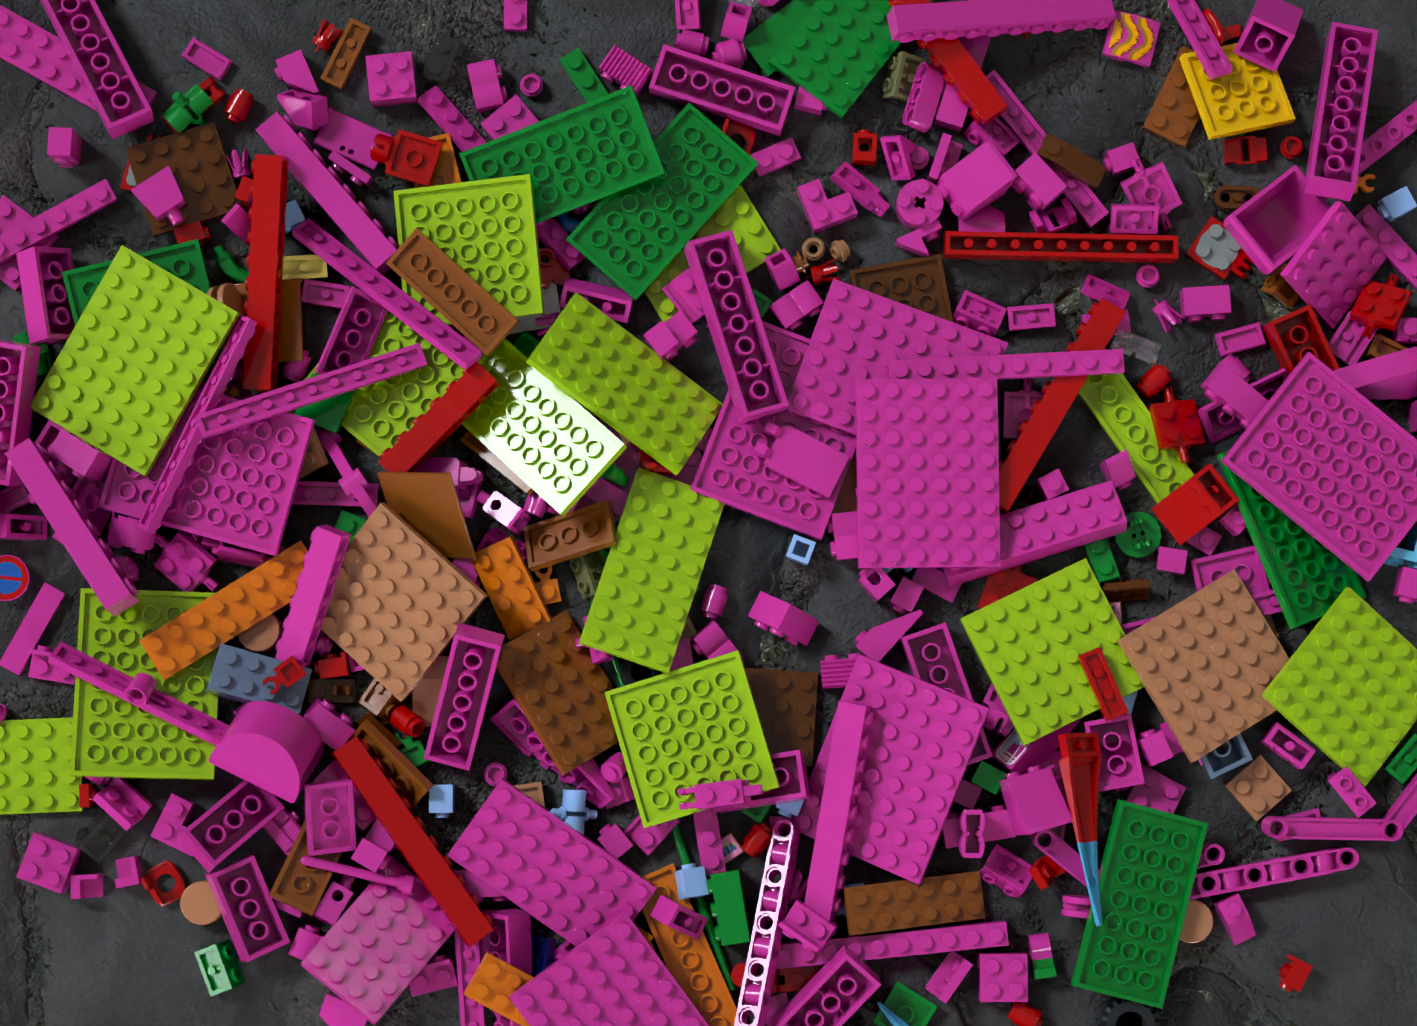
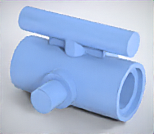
(574, 810)

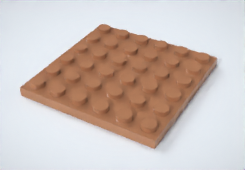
(397, 602)
(1207, 664)

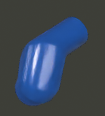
(568, 223)

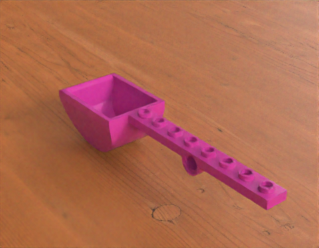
(1282, 216)
(261, 744)

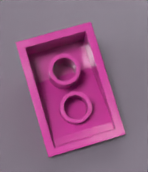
(1119, 753)

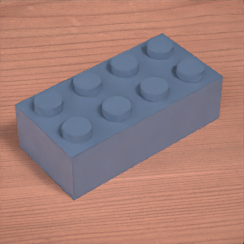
(240, 675)

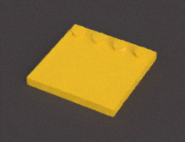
(1238, 102)

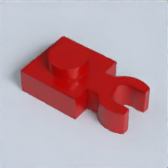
(286, 673)

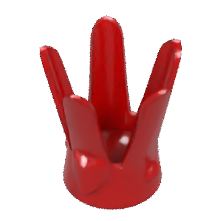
(324, 36)
(819, 272)

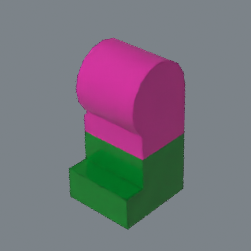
(1041, 956)

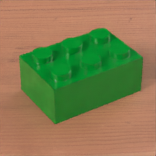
(729, 907)

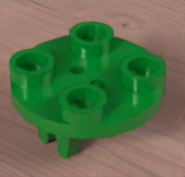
(1142, 544)

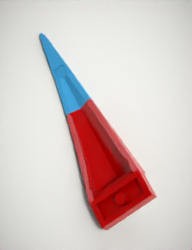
(1080, 776)

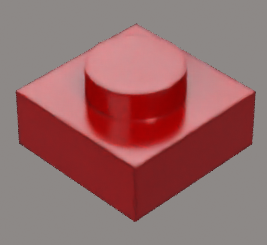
(86, 795)

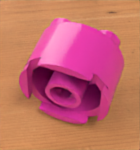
(919, 191)
(124, 532)

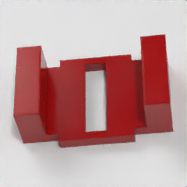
(1234, 154)
(243, 192)

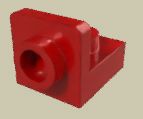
(1044, 871)

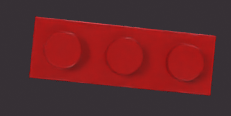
(1102, 684)

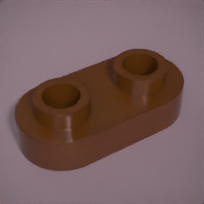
(1235, 195)

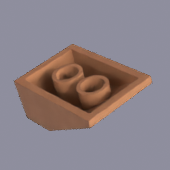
(427, 691)

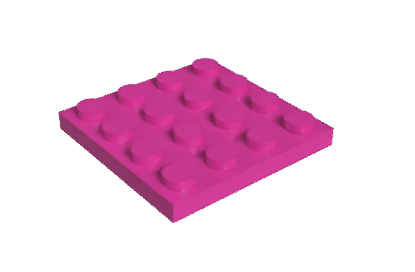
(1334, 264)

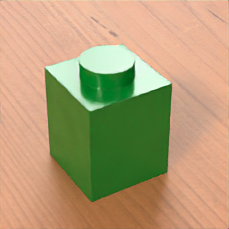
(987, 777)

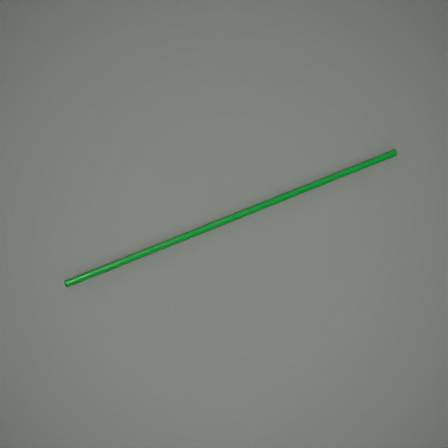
(685, 859)

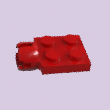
(408, 156)

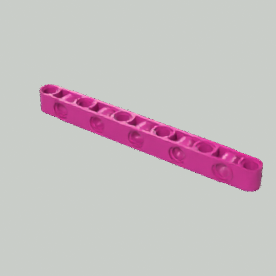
(1273, 871)
(765, 943)

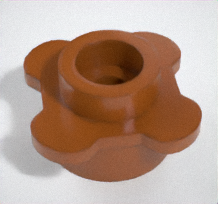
(800, 263)

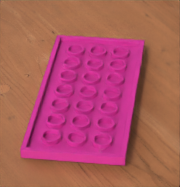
(548, 866)

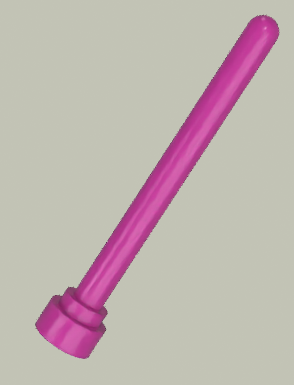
(402, 883)

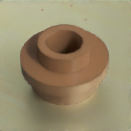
(813, 242)
(840, 250)

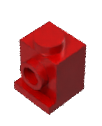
(867, 138)
(192, 232)
(333, 666)
(1293, 974)

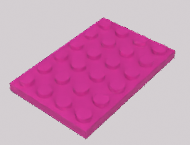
(380, 945)

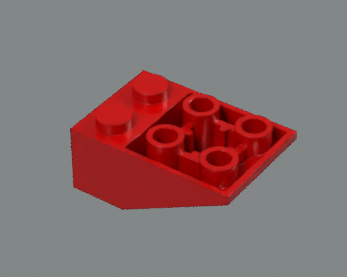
(1195, 504)

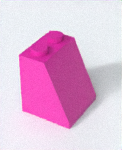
(1268, 32)
(976, 181)
(1034, 801)

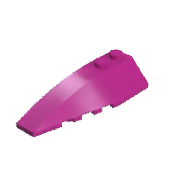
(1385, 376)
(586, 777)
(510, 943)

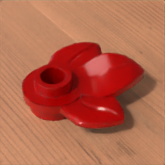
(552, 271)

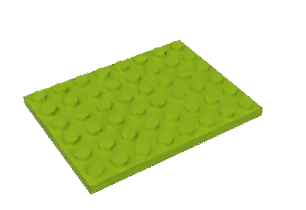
(134, 360)
(118, 737)

